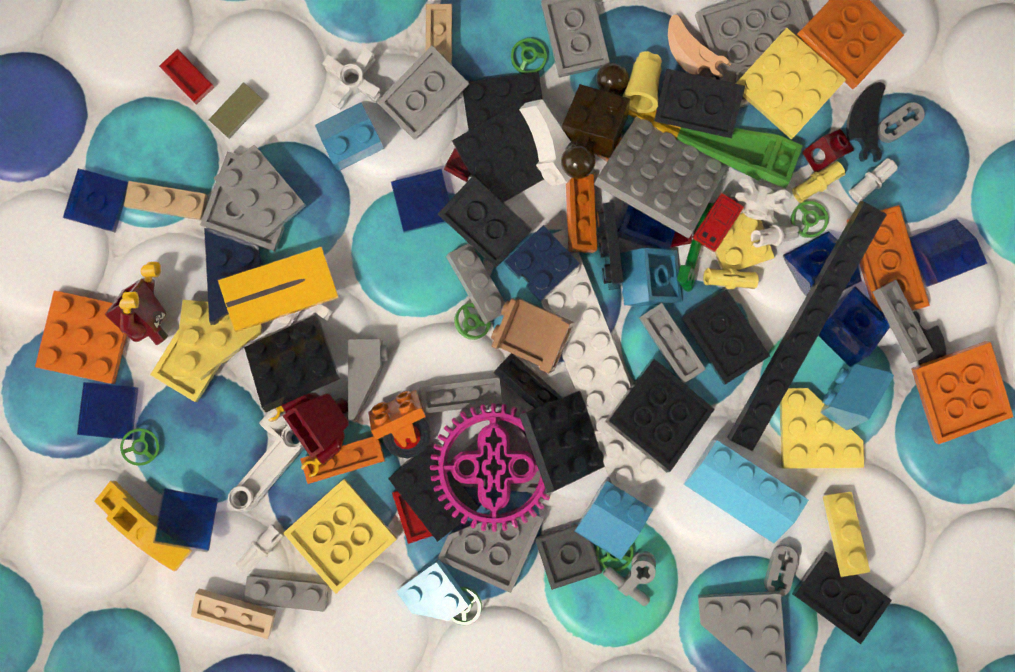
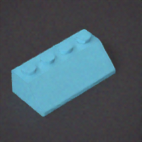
(745, 491)

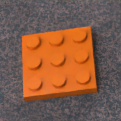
(850, 37)
(81, 339)
(962, 392)

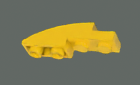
(137, 525)

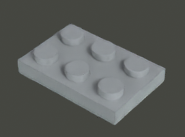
(574, 35)
(423, 92)
(259, 191)

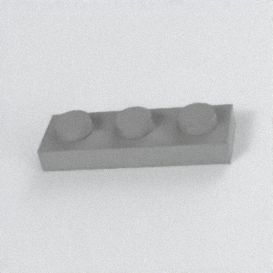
(476, 282)
(902, 321)
(672, 343)
(461, 395)
(286, 593)

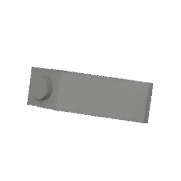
(364, 368)

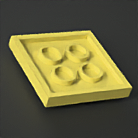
(789, 83)
(340, 536)

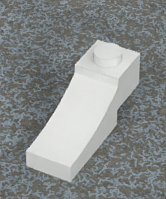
(549, 141)

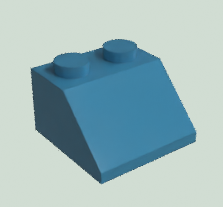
(349, 137)
(650, 277)
(855, 395)
(613, 520)

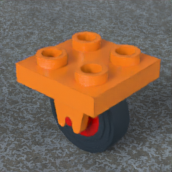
(401, 425)

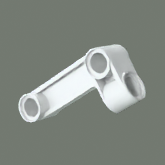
(269, 466)

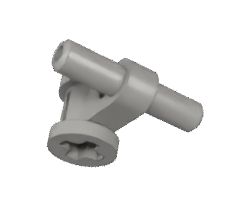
(635, 576)

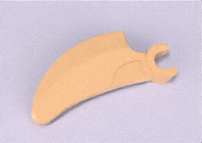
(690, 52)

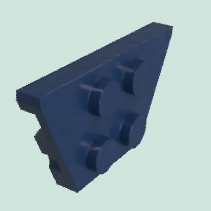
(225, 258)

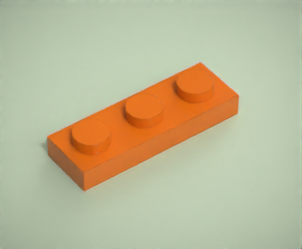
(581, 215)
(350, 458)

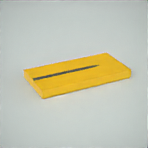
(278, 289)

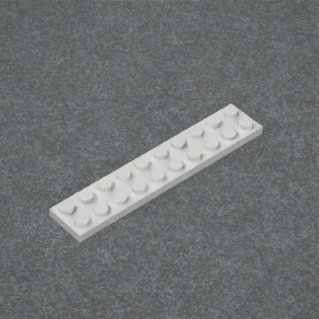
(597, 373)

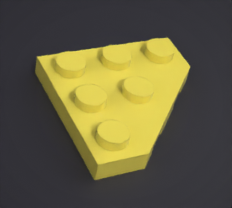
(203, 345)
(812, 438)

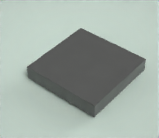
(567, 557)

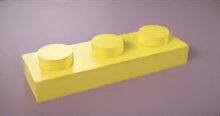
(846, 534)

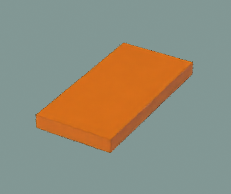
(891, 259)

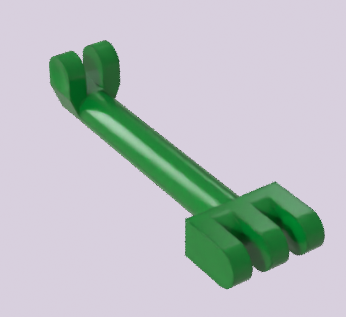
(686, 274)

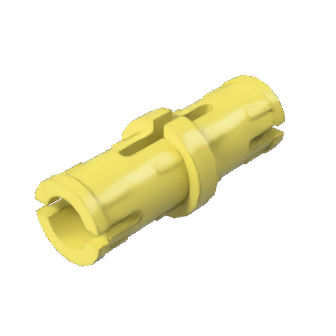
(818, 182)
(730, 278)

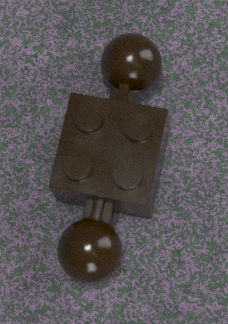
(595, 120)

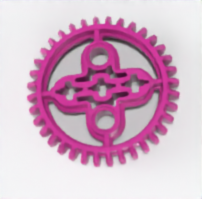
(444, 467)

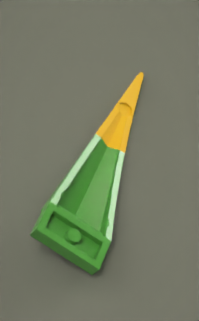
(748, 151)

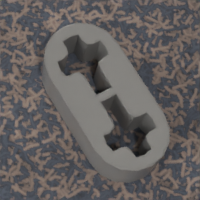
(903, 127)
(787, 573)

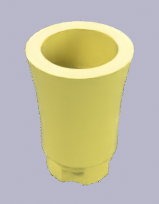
(644, 83)

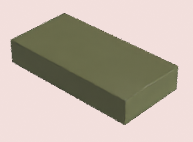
(236, 110)

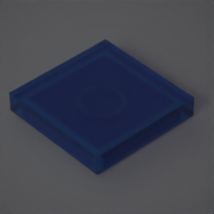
(96, 200)
(420, 200)
(107, 410)
(185, 520)

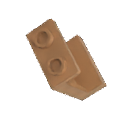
(532, 333)

